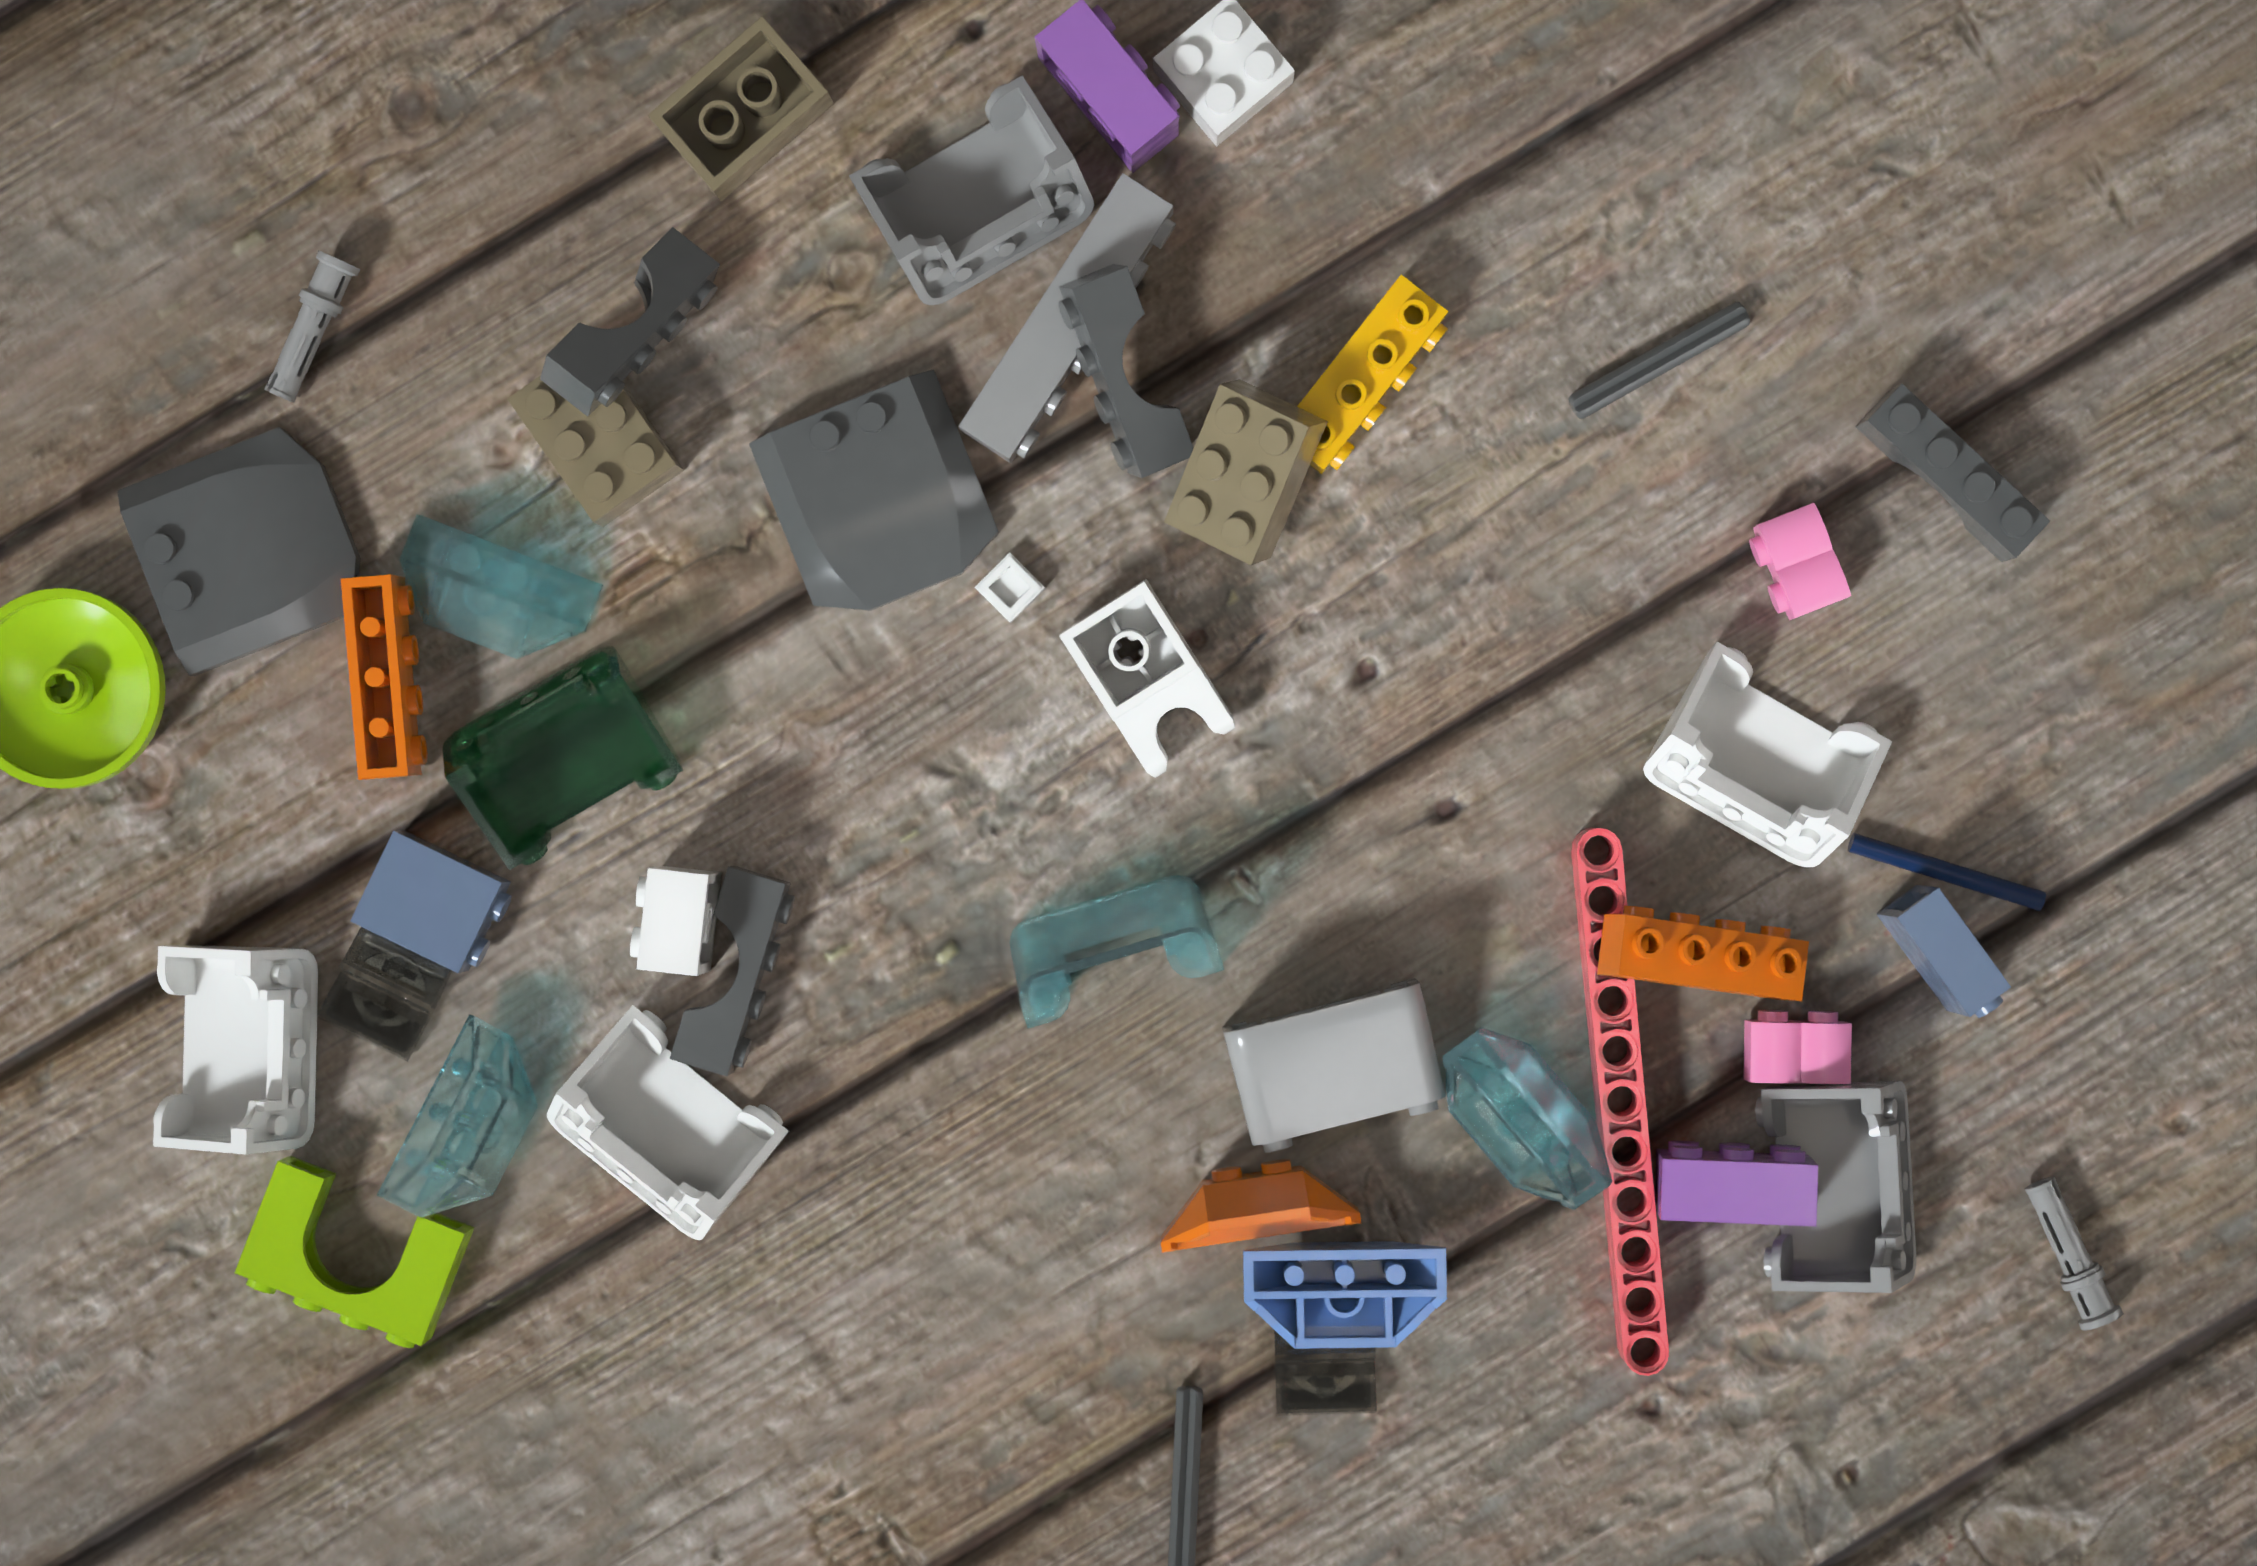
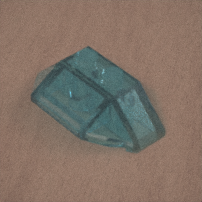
(493, 591)
(1525, 1118)
(464, 1126)

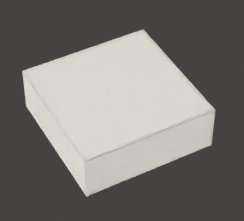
(1010, 587)

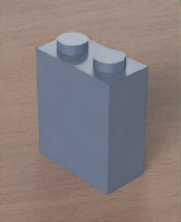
(432, 902)
(1945, 951)

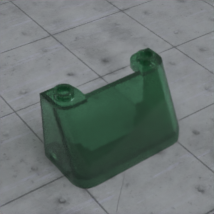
(557, 754)

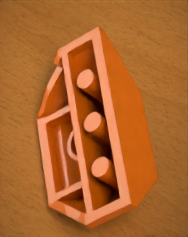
(1256, 1206)

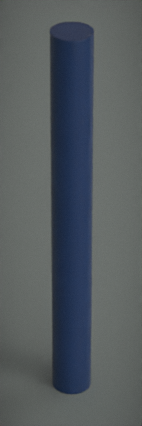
(1946, 871)

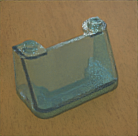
(1107, 929)

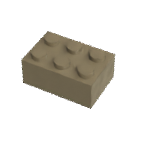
(741, 108)
(603, 458)
(1245, 471)

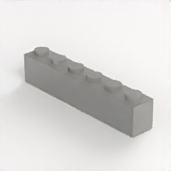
(1045, 349)

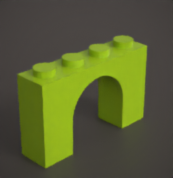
(285, 1258)

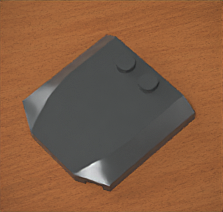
(876, 495)
(241, 548)

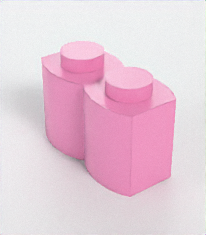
(1800, 562)
(1797, 1049)

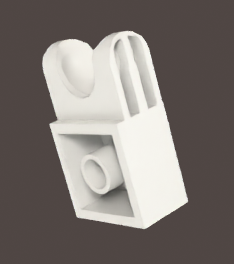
(1145, 689)

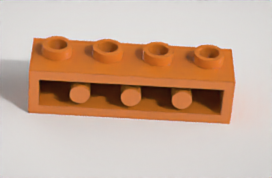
(382, 676)
(1703, 956)

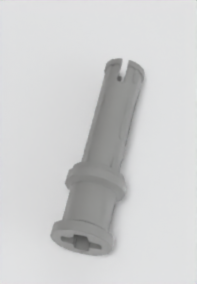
(319, 305)
(2080, 1274)

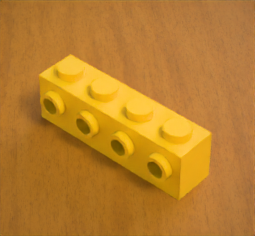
(1371, 364)

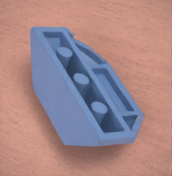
(1345, 1291)

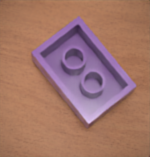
(1109, 84)
(1736, 1184)

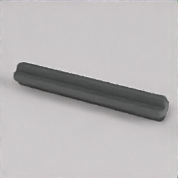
(1659, 360)
(1185, 1476)

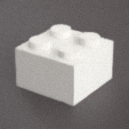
(1223, 70)
(676, 920)

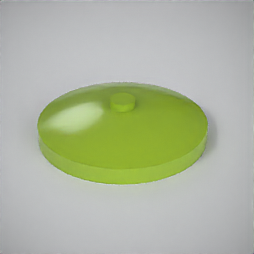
(75, 688)

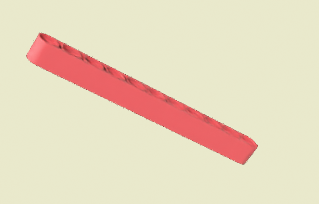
(1629, 1123)

